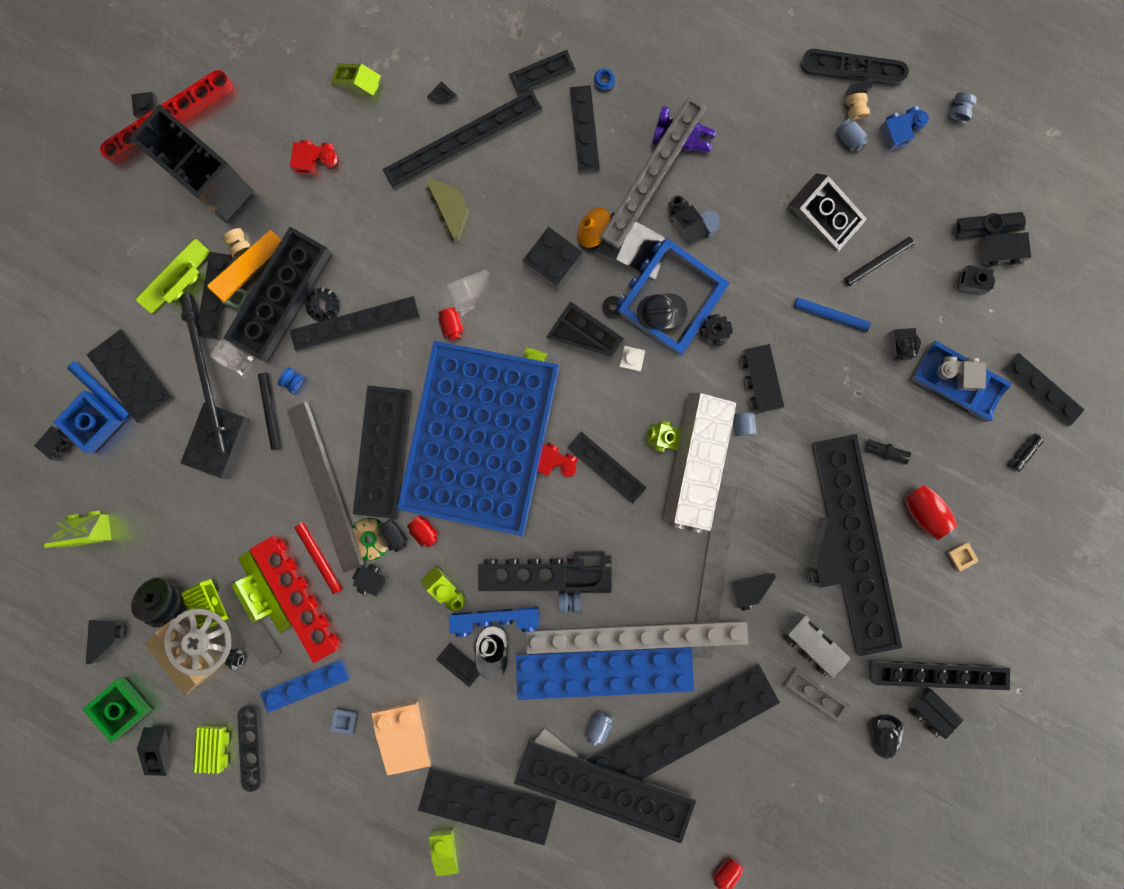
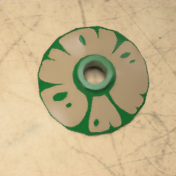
(371, 550)

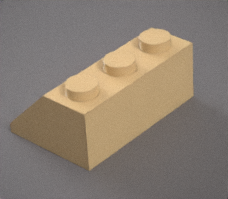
(183, 681)

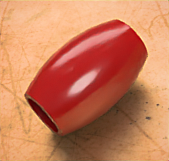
(930, 512)

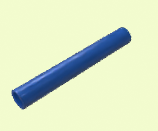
(832, 314)
(99, 391)

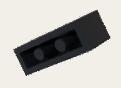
(761, 379)

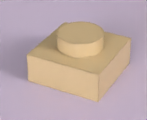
(963, 556)

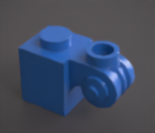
(898, 127)

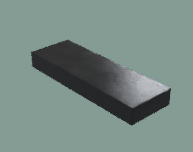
(542, 72)

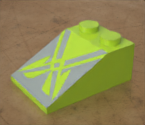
(80, 531)

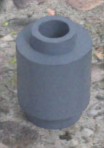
(852, 135)
(598, 728)

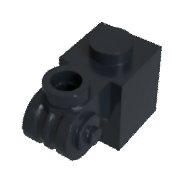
(687, 219)
(904, 344)

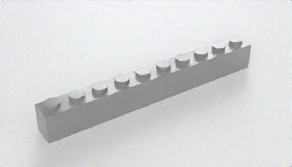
(637, 637)

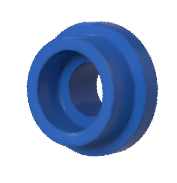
(604, 73)

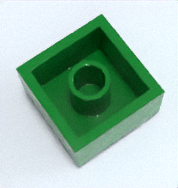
(117, 709)

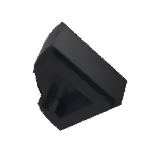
(442, 94)

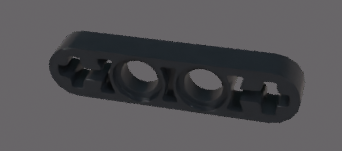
(245, 748)

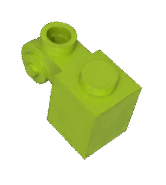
(443, 589)

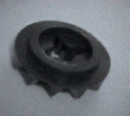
(332, 305)

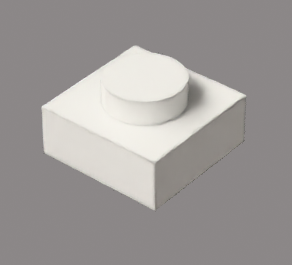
(632, 359)

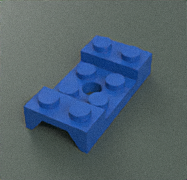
(978, 403)
(464, 622)

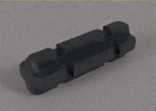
(1026, 452)

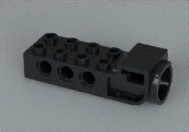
(568, 576)

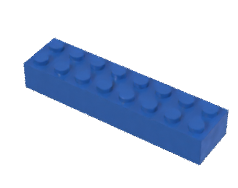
(604, 673)

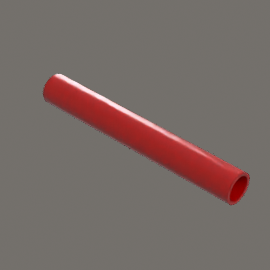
(318, 558)

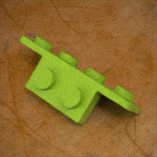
(174, 277)
(257, 594)

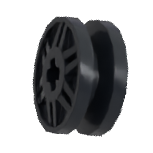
(156, 602)

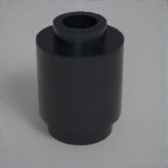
(392, 535)

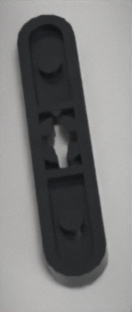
(876, 68)

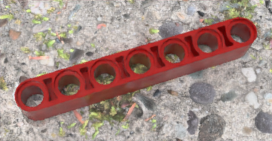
(173, 106)

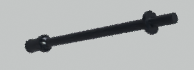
(190, 316)

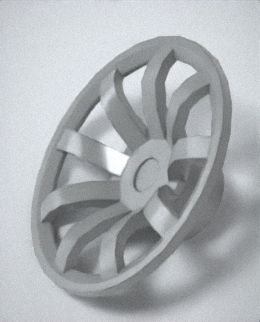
(197, 642)

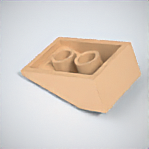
(401, 738)

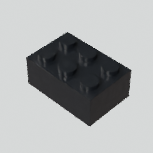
(201, 449)

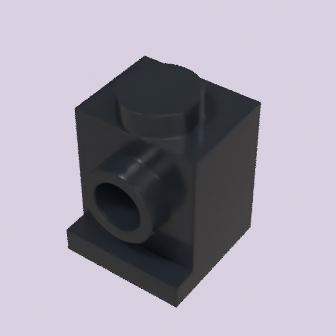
(53, 443)

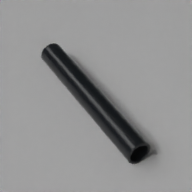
(879, 261)
(269, 411)

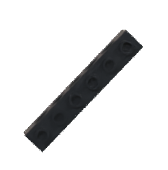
(940, 675)

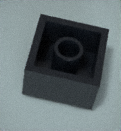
(552, 258)

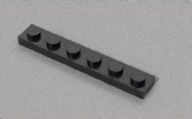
(354, 323)

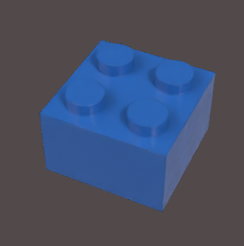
(87, 422)

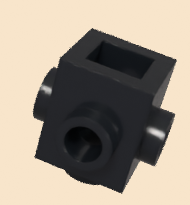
(713, 337)

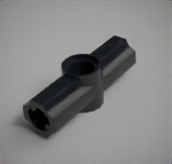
(1002, 224)

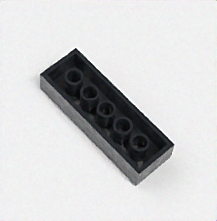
(277, 294)

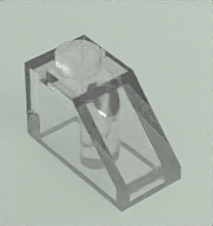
(468, 290)
(231, 357)

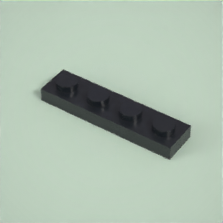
(584, 129)
(211, 307)
(1043, 389)
(606, 467)

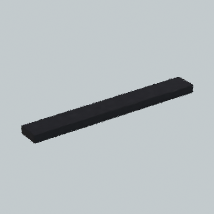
(462, 139)

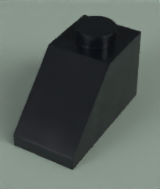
(750, 590)
(102, 638)
(153, 751)

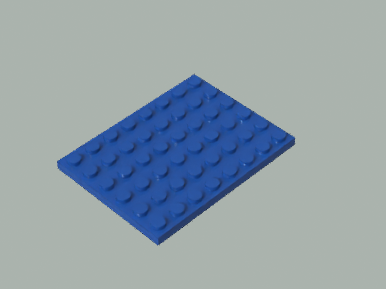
(478, 437)

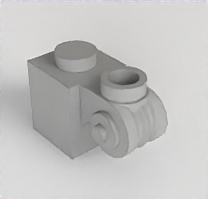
(970, 373)

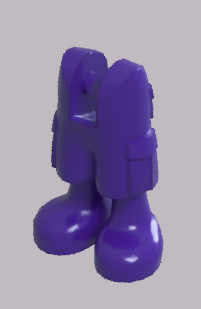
(693, 141)

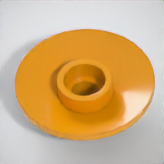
(592, 227)

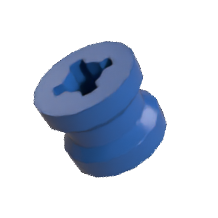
(290, 380)

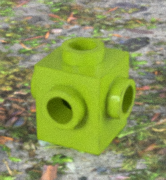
(663, 436)

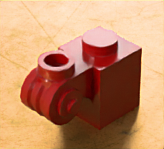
(306, 155)
(551, 458)

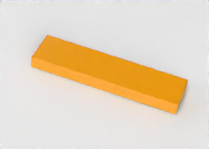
(244, 267)

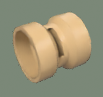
(857, 106)
(236, 242)

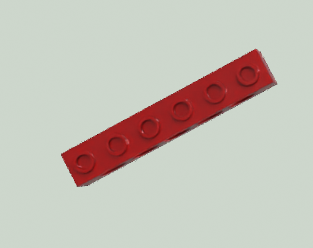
(263, 553)

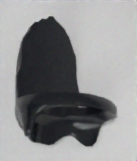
(887, 740)

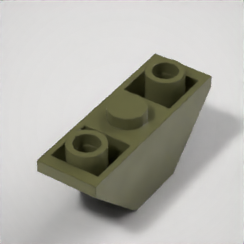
(450, 207)

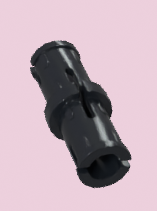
(887, 451)

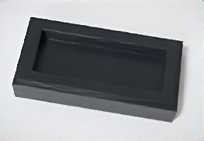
(458, 664)

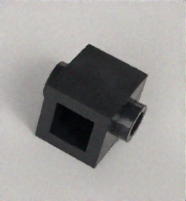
(976, 280)
(369, 580)

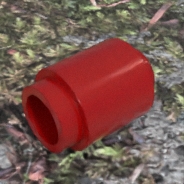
(450, 324)
(422, 532)
(728, 874)

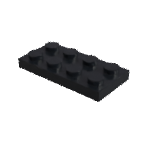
(130, 376)

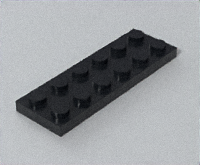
(382, 452)
(487, 805)

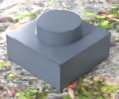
(343, 721)

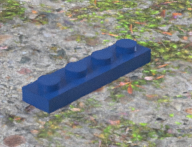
(304, 686)

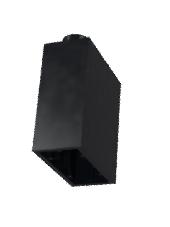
(191, 163)

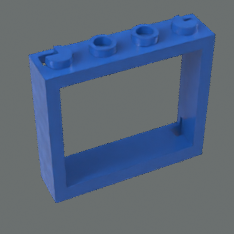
(701, 314)

